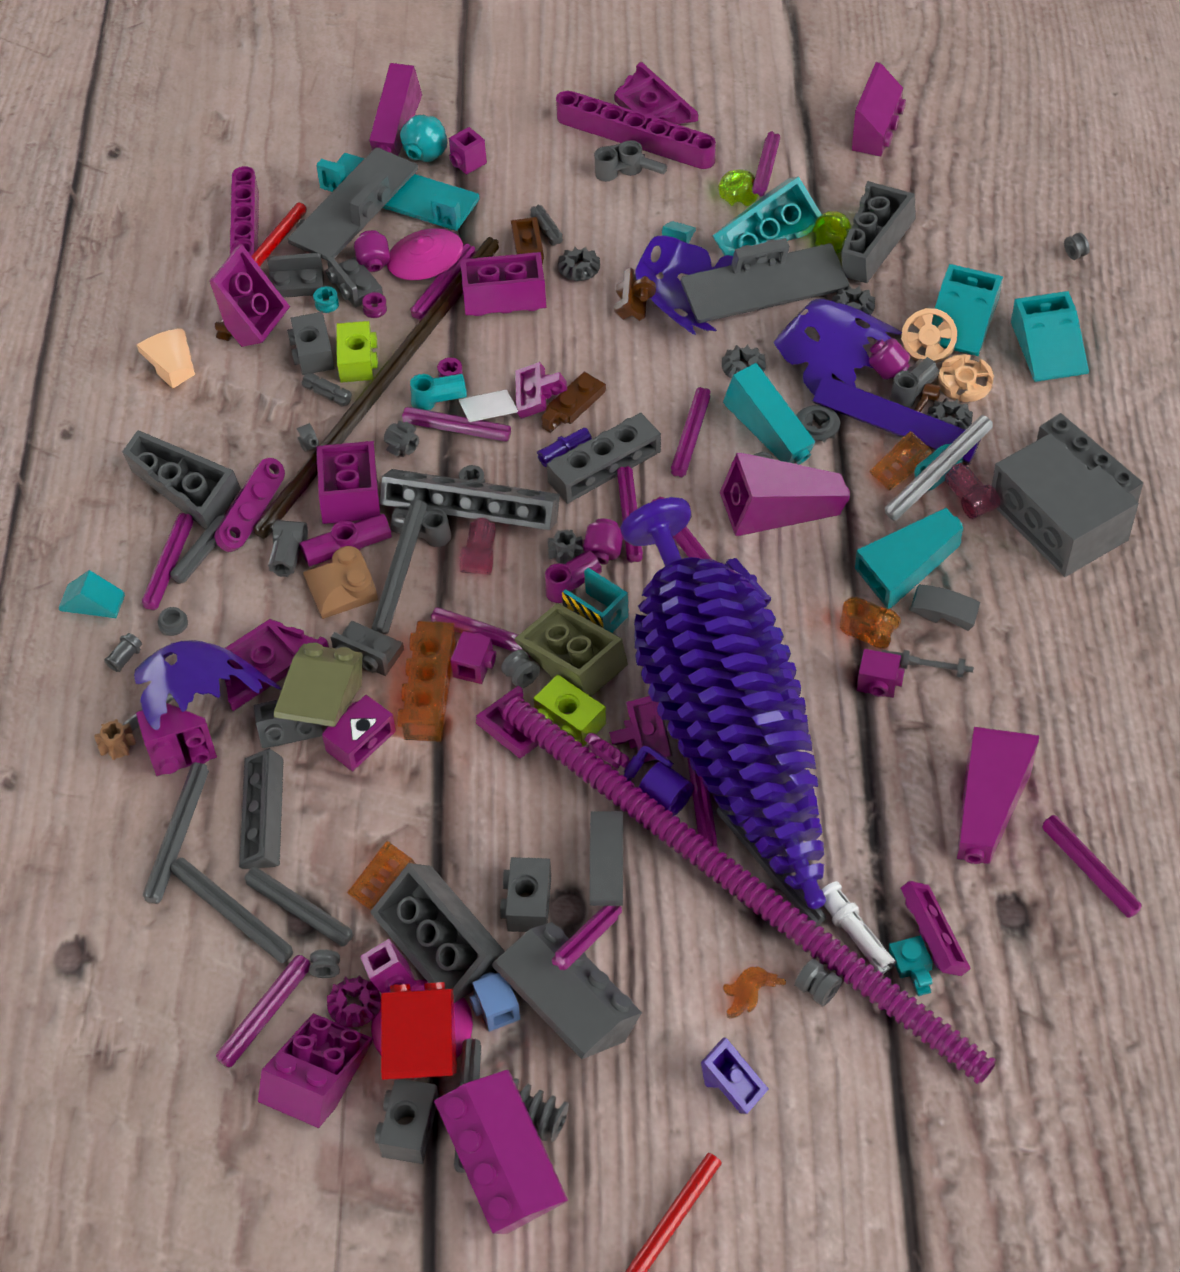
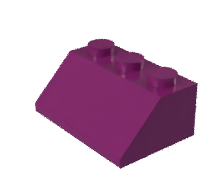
(877, 112)
(503, 284)

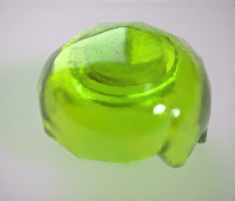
(737, 187)
(832, 229)

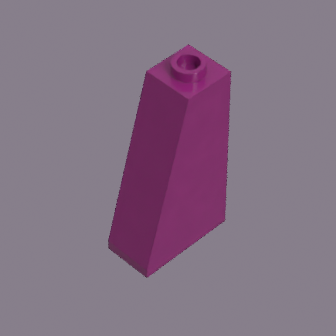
(396, 106)

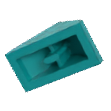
(92, 596)

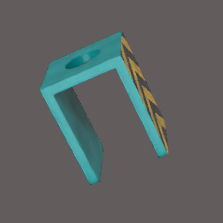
(606, 593)

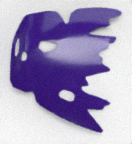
(675, 259)
(839, 343)
(196, 671)

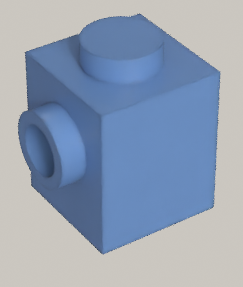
(495, 1001)

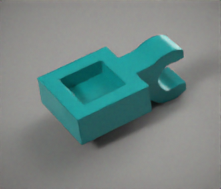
(913, 961)

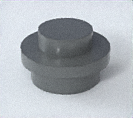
(172, 621)

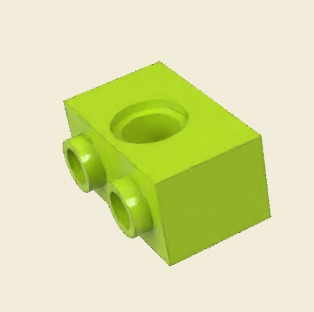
(356, 352)
(562, 697)

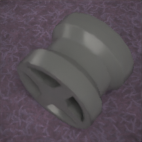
(520, 668)

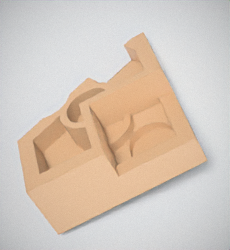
(169, 355)

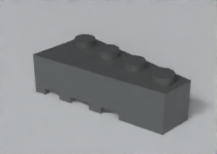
(182, 477)

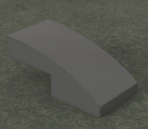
(940, 603)

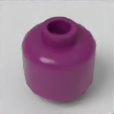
(372, 250)
(889, 358)
(603, 540)

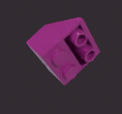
(178, 741)

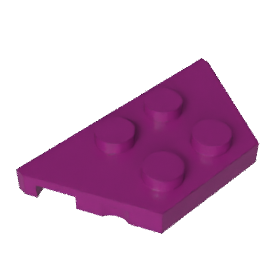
(652, 96)
(270, 651)

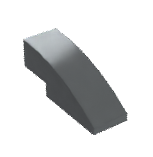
(606, 858)

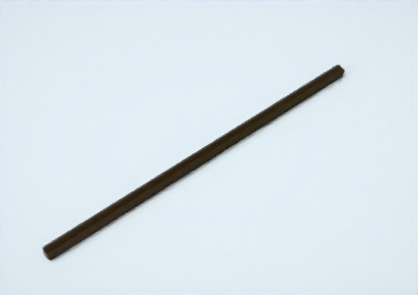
(369, 396)

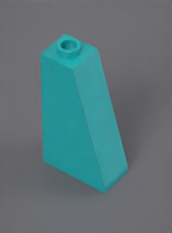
(767, 415)
(908, 555)

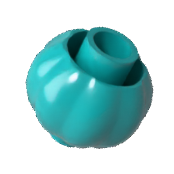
(423, 138)

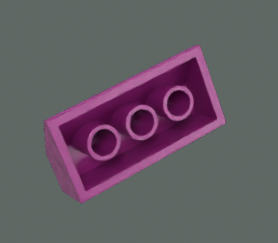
(501, 1152)

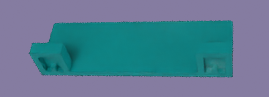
(417, 198)

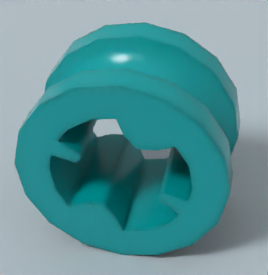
(326, 293)

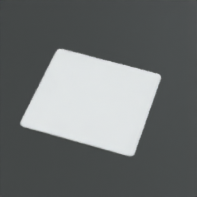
(488, 405)

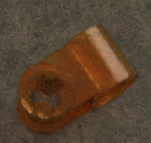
(868, 622)

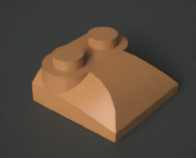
(341, 583)

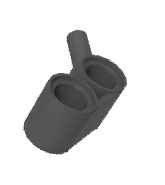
(623, 157)

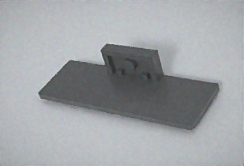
(353, 204)
(764, 278)

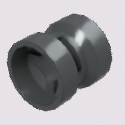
(818, 982)

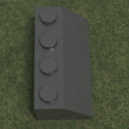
(436, 930)
(575, 1001)

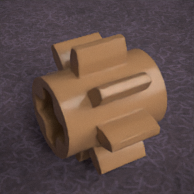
(115, 739)

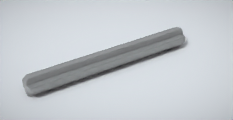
(938, 467)

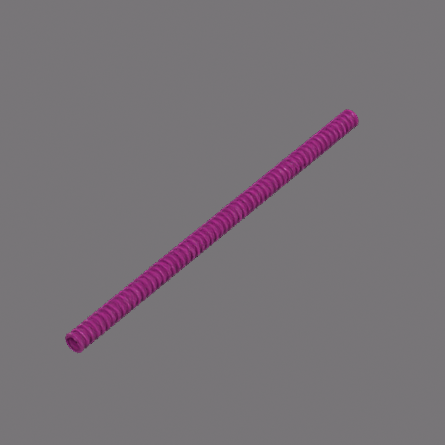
(748, 889)

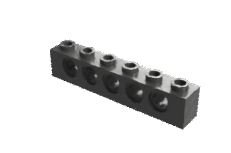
(471, 498)

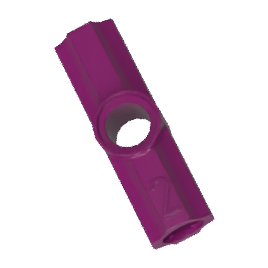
(345, 534)

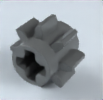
(401, 438)
(564, 546)

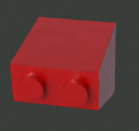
(418, 1032)

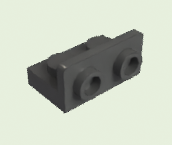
(296, 274)
(352, 279)
(378, 650)
(280, 731)

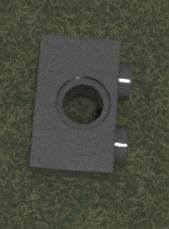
(311, 342)
(526, 876)
(410, 1140)

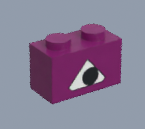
(359, 732)

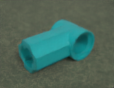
(429, 390)

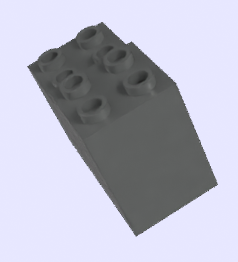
(1062, 504)

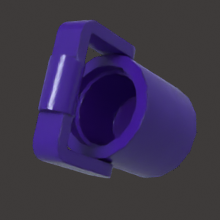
(661, 781)

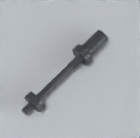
(907, 659)

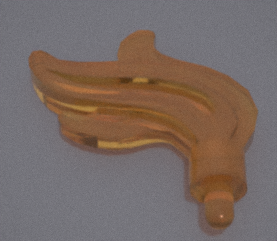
(746, 989)

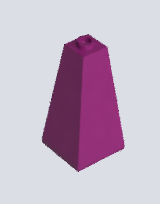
(778, 494)
(994, 782)

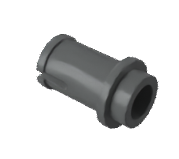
(123, 652)

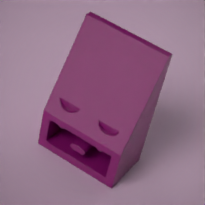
(313, 1070)

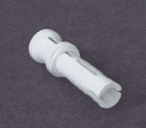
(846, 916)

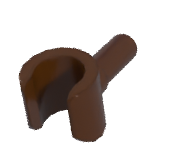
(223, 332)
(931, 393)

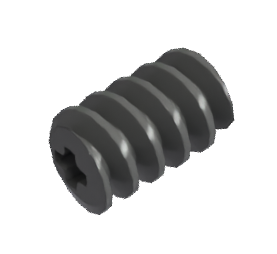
(544, 1116)

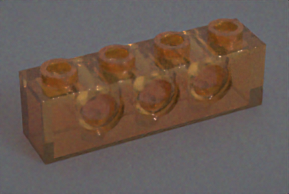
(428, 721)

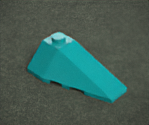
(779, 214)

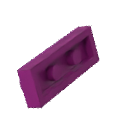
(935, 928)

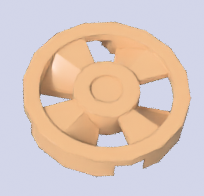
(929, 335)
(964, 378)

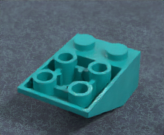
(970, 301)
(1050, 336)

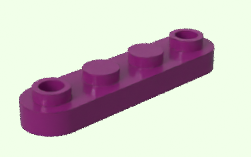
(249, 504)

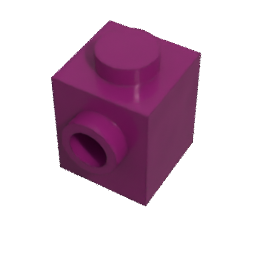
(467, 150)
(473, 657)
(880, 673)
(387, 967)

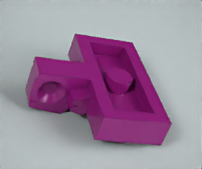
(535, 387)
(643, 729)

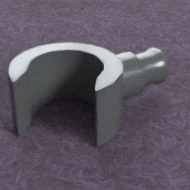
(307, 438)

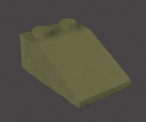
(574, 649)
(320, 684)

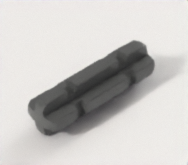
(547, 225)
(326, 389)

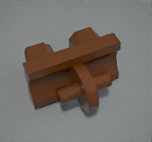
(633, 295)

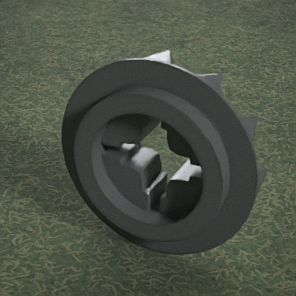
(585, 269)
(866, 301)
(731, 362)
(822, 416)
(962, 418)

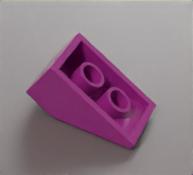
(247, 298)
(347, 482)

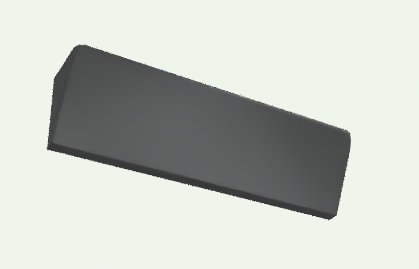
(261, 810)

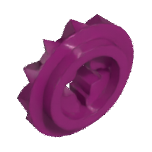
(606, 751)
(354, 1014)

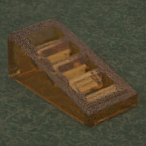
(902, 448)
(380, 861)

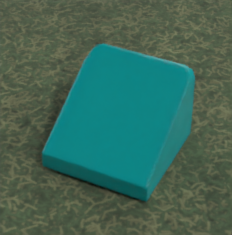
(678, 230)

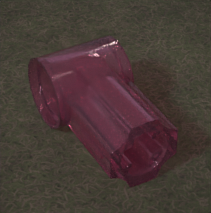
(974, 496)
(478, 552)

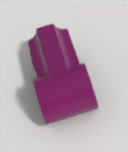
(569, 575)

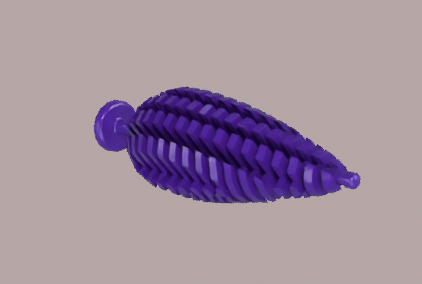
(729, 695)

